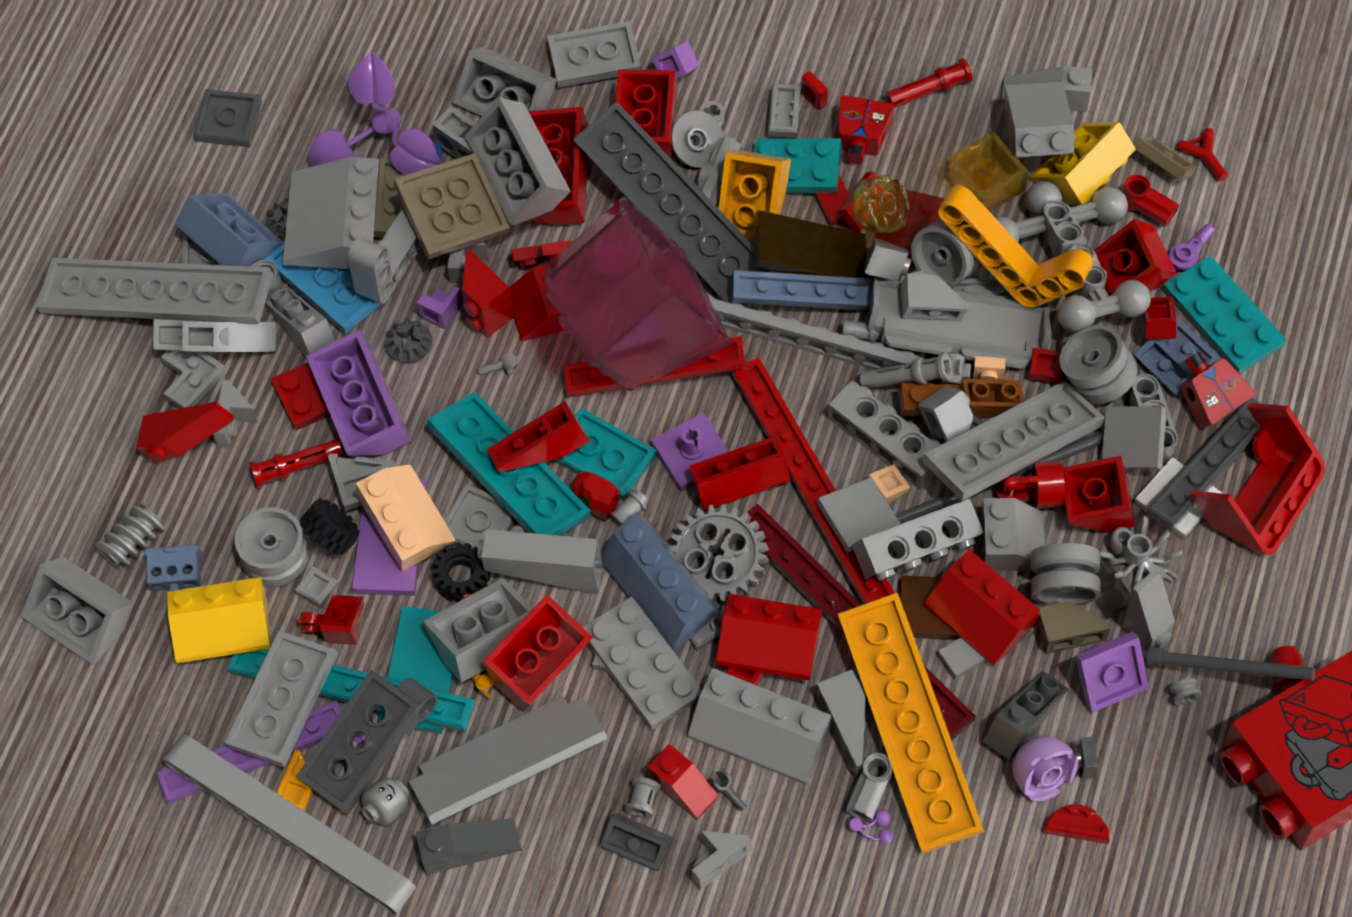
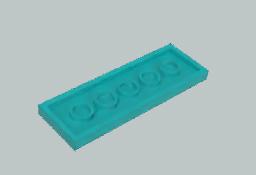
(528, 493)

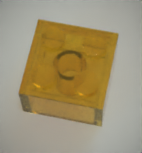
(987, 171)

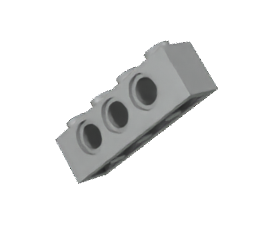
(858, 399)
(957, 518)

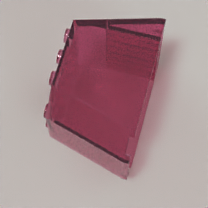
(632, 299)

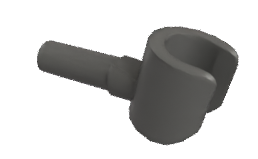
(727, 789)

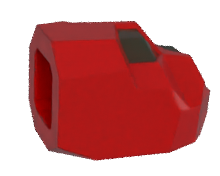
(596, 493)

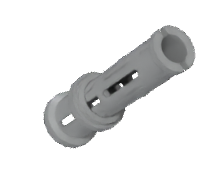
(918, 371)

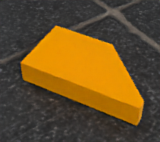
(292, 787)

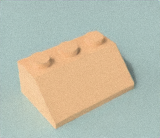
(404, 515)

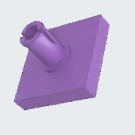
(687, 445)
(1112, 671)

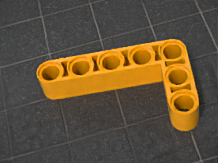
(1005, 258)

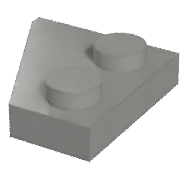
(350, 471)

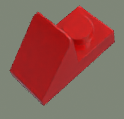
(341, 619)

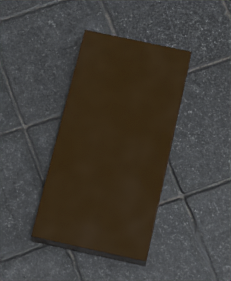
(807, 247)

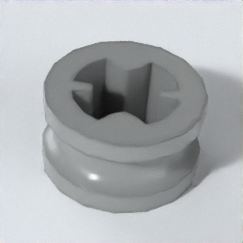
(714, 107)
(1185, 691)

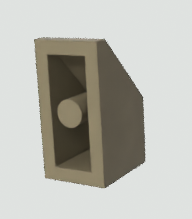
(1069, 626)

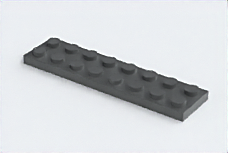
(668, 198)

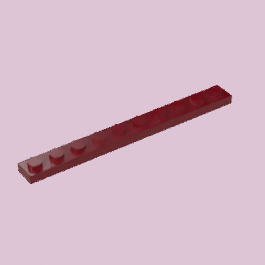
(833, 599)

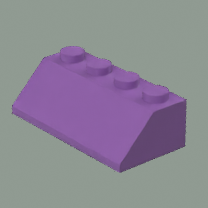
(358, 397)

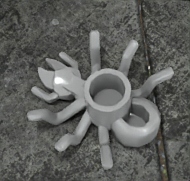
(1135, 551)

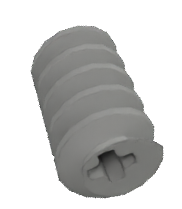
(129, 535)

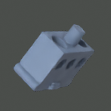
(172, 561)

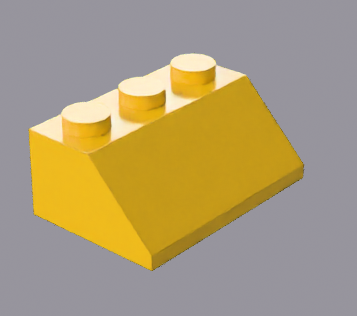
(1096, 156)
(218, 620)

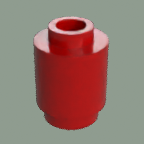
(1289, 656)

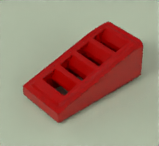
(1160, 319)

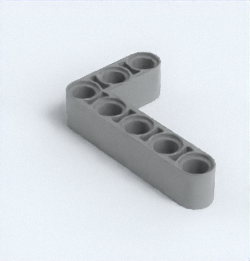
(381, 267)

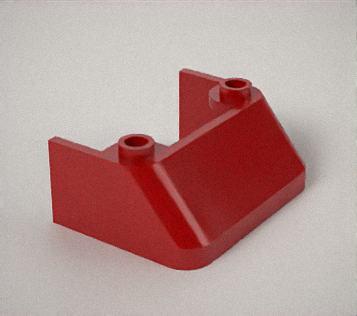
(1276, 489)

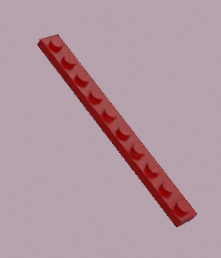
(803, 468)

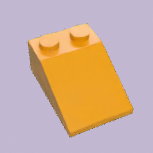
(752, 184)

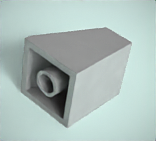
(1038, 119)

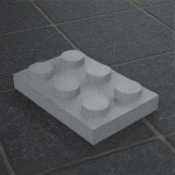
(593, 53)

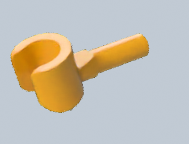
(483, 683)

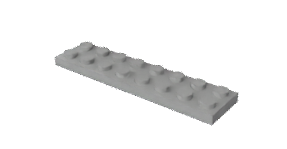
(155, 290)

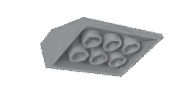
(329, 211)

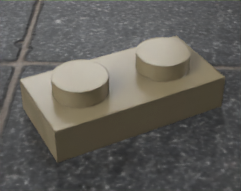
(1158, 153)

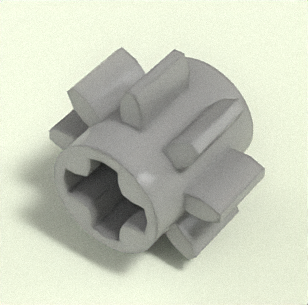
(959, 368)

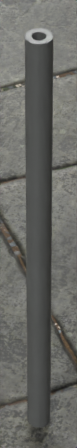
(950, 498)

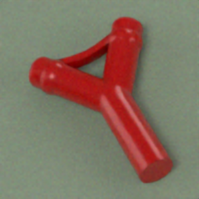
(1205, 152)

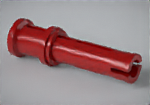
(941, 80)
(279, 462)

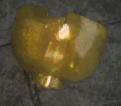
(880, 204)

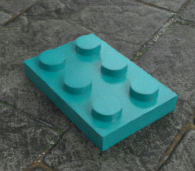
(812, 164)

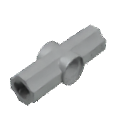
(711, 172)

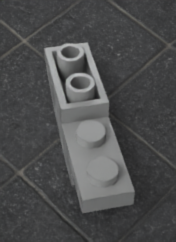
(214, 336)

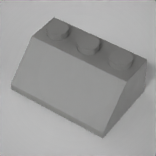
(493, 76)
(76, 609)
(475, 627)

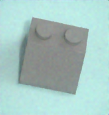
(1010, 533)

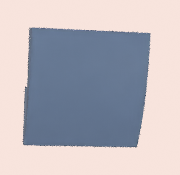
(1167, 356)

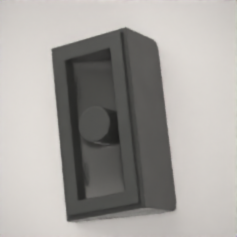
(636, 841)

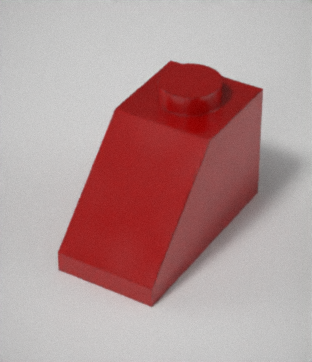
(682, 781)

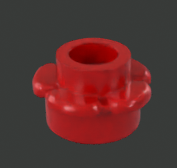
(310, 622)

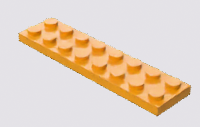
(910, 723)

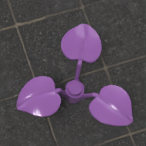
(374, 84)

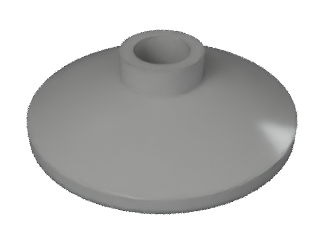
(704, 130)

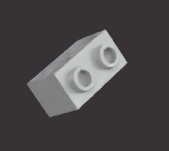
(451, 132)

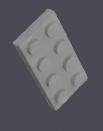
(642, 663)
(281, 698)

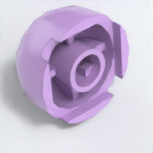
(1042, 766)

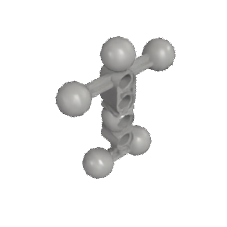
(1063, 233)

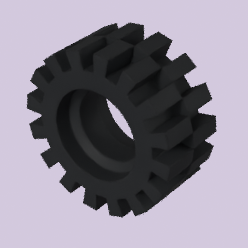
(329, 527)
(454, 557)

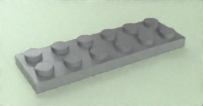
(1013, 440)

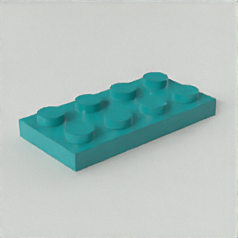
(1224, 314)

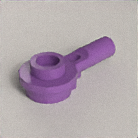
(1185, 255)

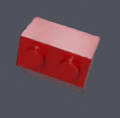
(1135, 255)
(485, 297)
(531, 307)
(1098, 495)

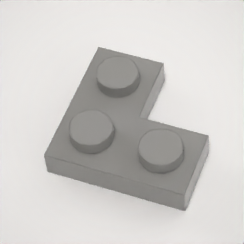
(197, 376)

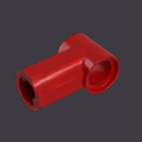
(1148, 200)

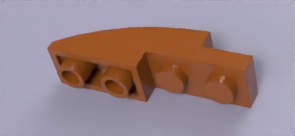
(986, 396)

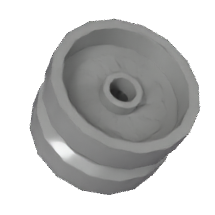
(943, 254)
(1098, 364)
(272, 546)
(1065, 573)

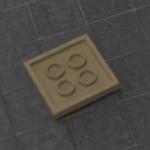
(451, 206)

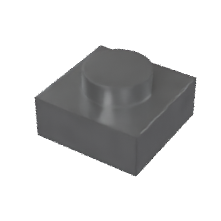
(1087, 757)

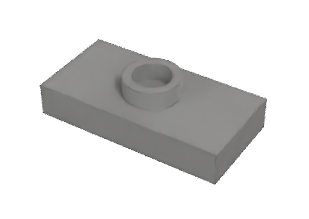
(784, 110)

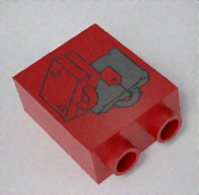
(1299, 755)

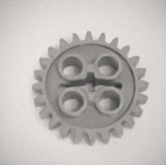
(743, 562)

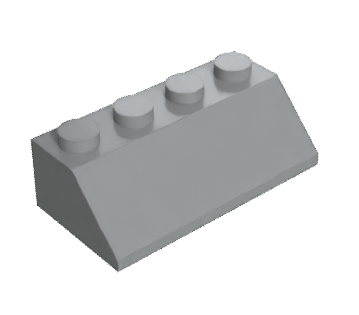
(517, 161)
(759, 726)

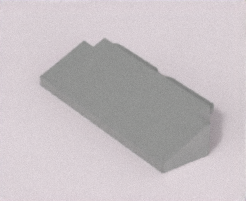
(988, 328)
(505, 757)

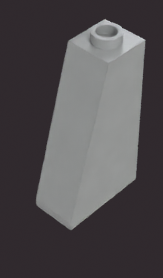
(544, 558)

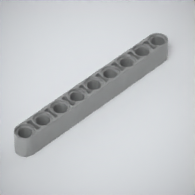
(289, 824)

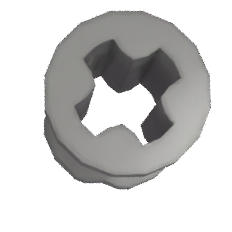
(642, 797)

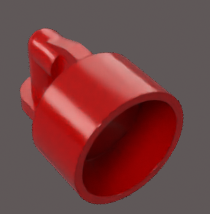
(1044, 487)

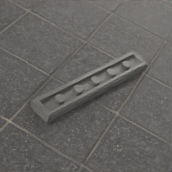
(1205, 468)

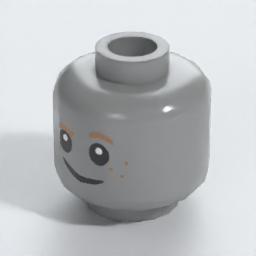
(385, 801)

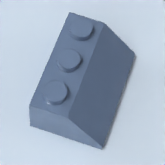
(226, 230)

